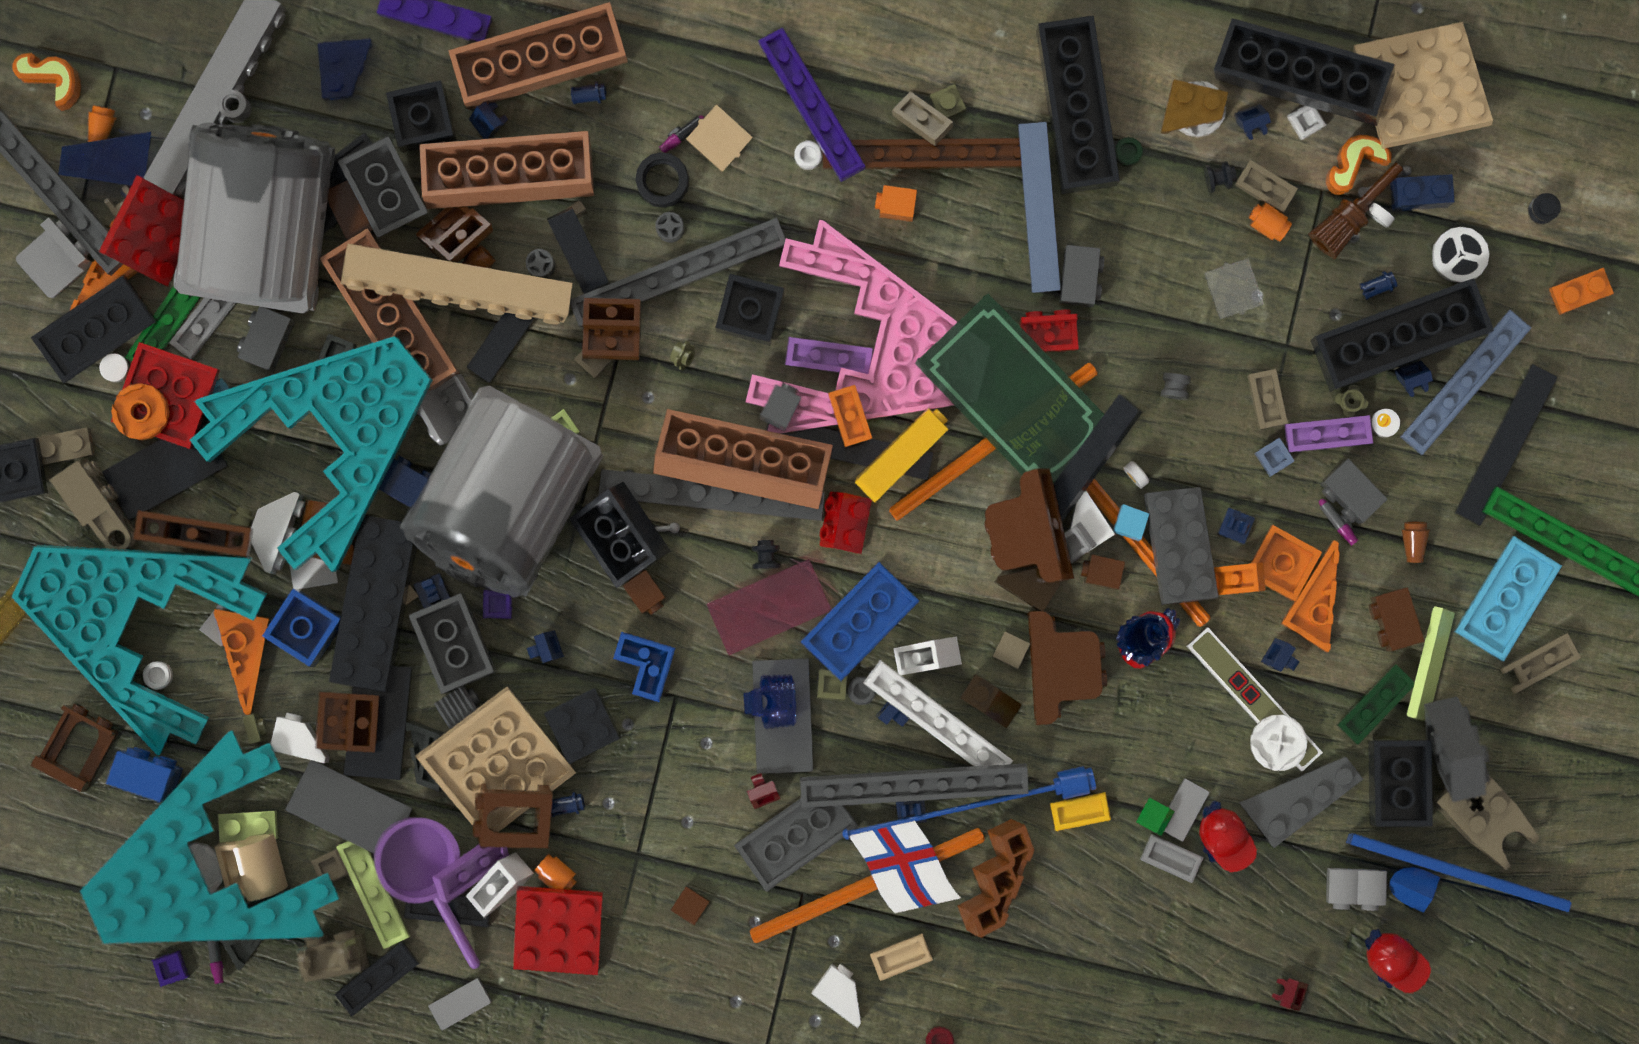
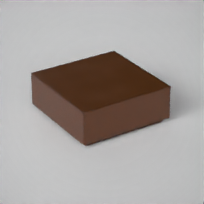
(690, 905)

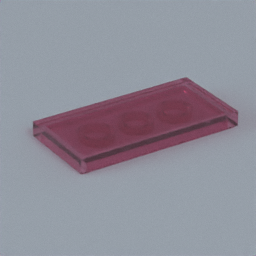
(768, 607)

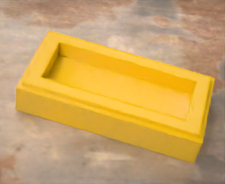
(1080, 811)

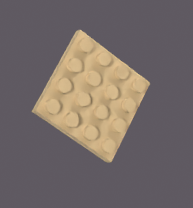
(1433, 85)
(499, 748)

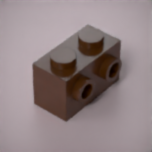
(1396, 619)

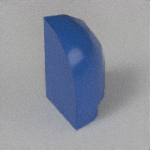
(1414, 887)

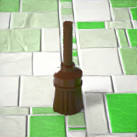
(1349, 217)

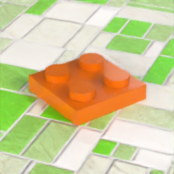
(1286, 562)

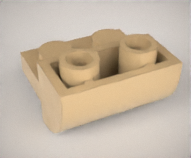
(253, 865)

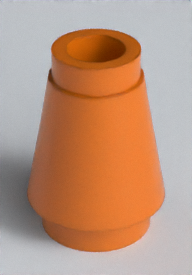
(100, 123)

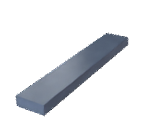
(1039, 207)
(1465, 382)

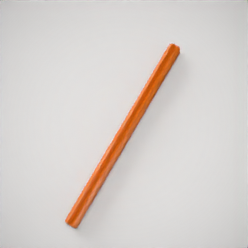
(965, 461)
(1141, 547)
(853, 891)

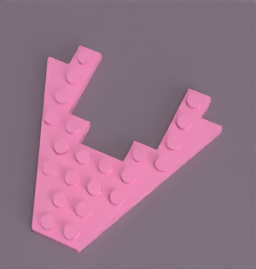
(906, 333)

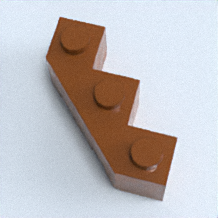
(998, 879)

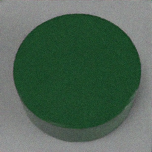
(1128, 151)

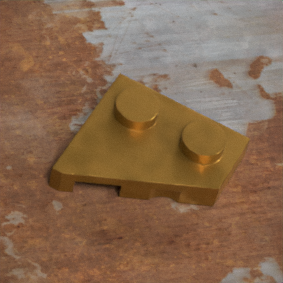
(1192, 106)

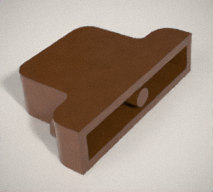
(1030, 529)
(193, 534)
(1062, 666)

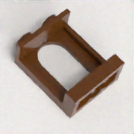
(69, 719)
(491, 799)

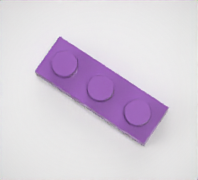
(827, 355)
(1328, 434)
(467, 871)

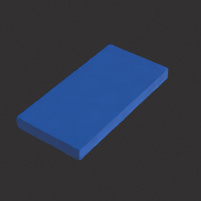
(859, 621)

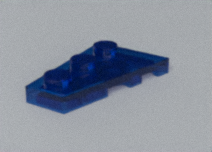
(107, 160)

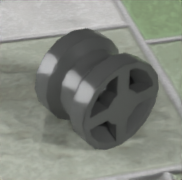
(669, 222)
(538, 259)
(1175, 386)

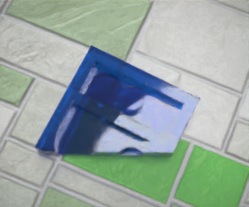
(341, 66)

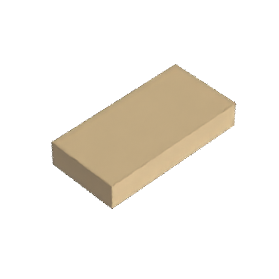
(901, 957)

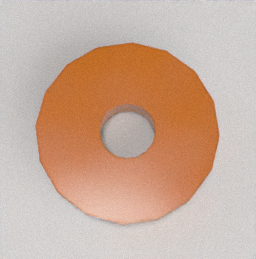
(156, 416)

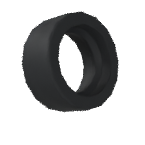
(656, 159)

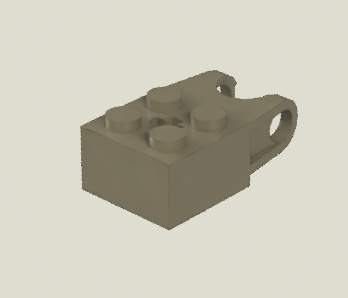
(94, 503)
(1489, 822)
(333, 957)

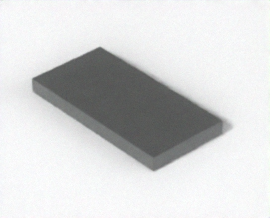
(786, 747)
(344, 806)
(792, 840)

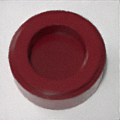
(939, 1035)

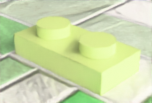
(242, 825)

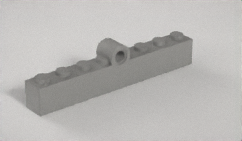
(218, 89)

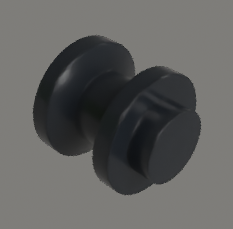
(1223, 176)
(1544, 208)
(766, 555)

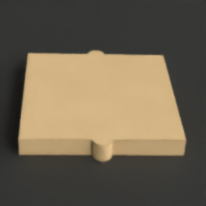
(719, 138)

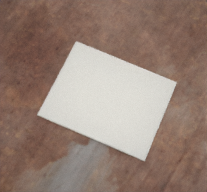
(312, 574)

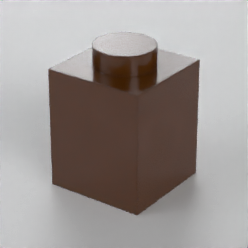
(1102, 572)
(645, 593)

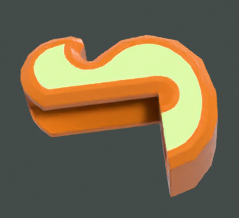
(50, 70)
(1349, 160)

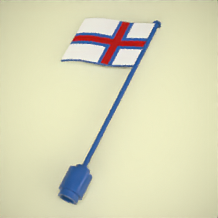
(906, 862)

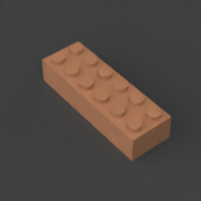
(538, 56)
(506, 170)
(392, 316)
(742, 459)

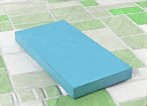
(1508, 598)

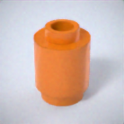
(1269, 221)
(555, 873)

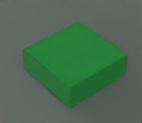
(1155, 816)

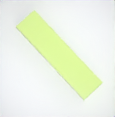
(1430, 662)
(375, 899)

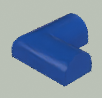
(652, 659)

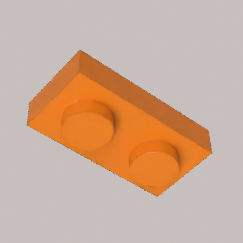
(1581, 291)
(850, 415)
(1240, 578)

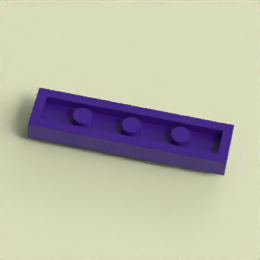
(438, 17)

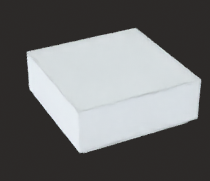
(1306, 121)

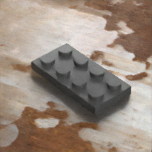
(1181, 546)

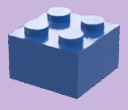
(303, 628)
(144, 775)

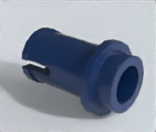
(589, 93)
(1379, 285)
(568, 804)

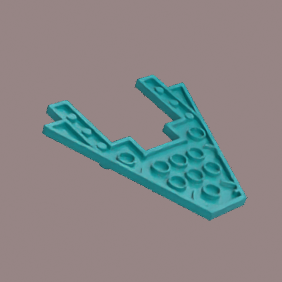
(364, 405)
(87, 599)
(157, 889)

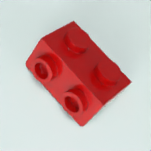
(1052, 332)
(845, 522)

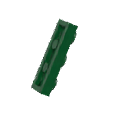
(1376, 704)

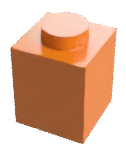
(896, 203)

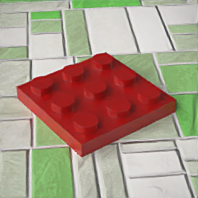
(147, 231)
(180, 382)
(558, 930)

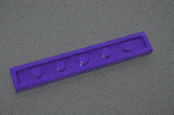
(811, 104)

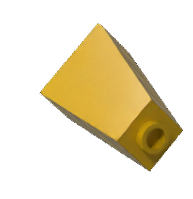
(902, 453)

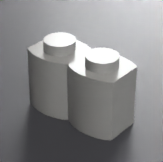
(1356, 886)

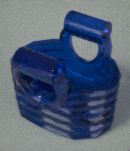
(781, 701)

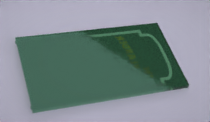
(1010, 390)

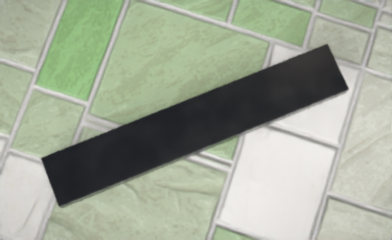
(1506, 443)
(861, 453)
(1094, 453)

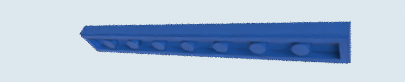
(1459, 872)

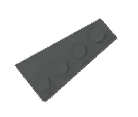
(1297, 801)

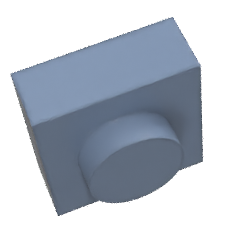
(1274, 457)

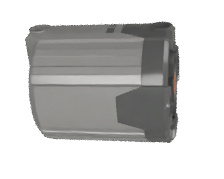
(254, 216)
(500, 494)

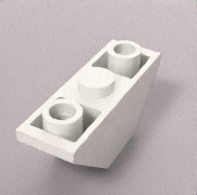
(273, 526)

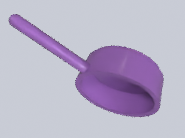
(407, 861)

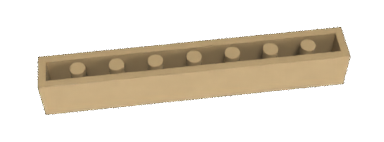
(456, 284)

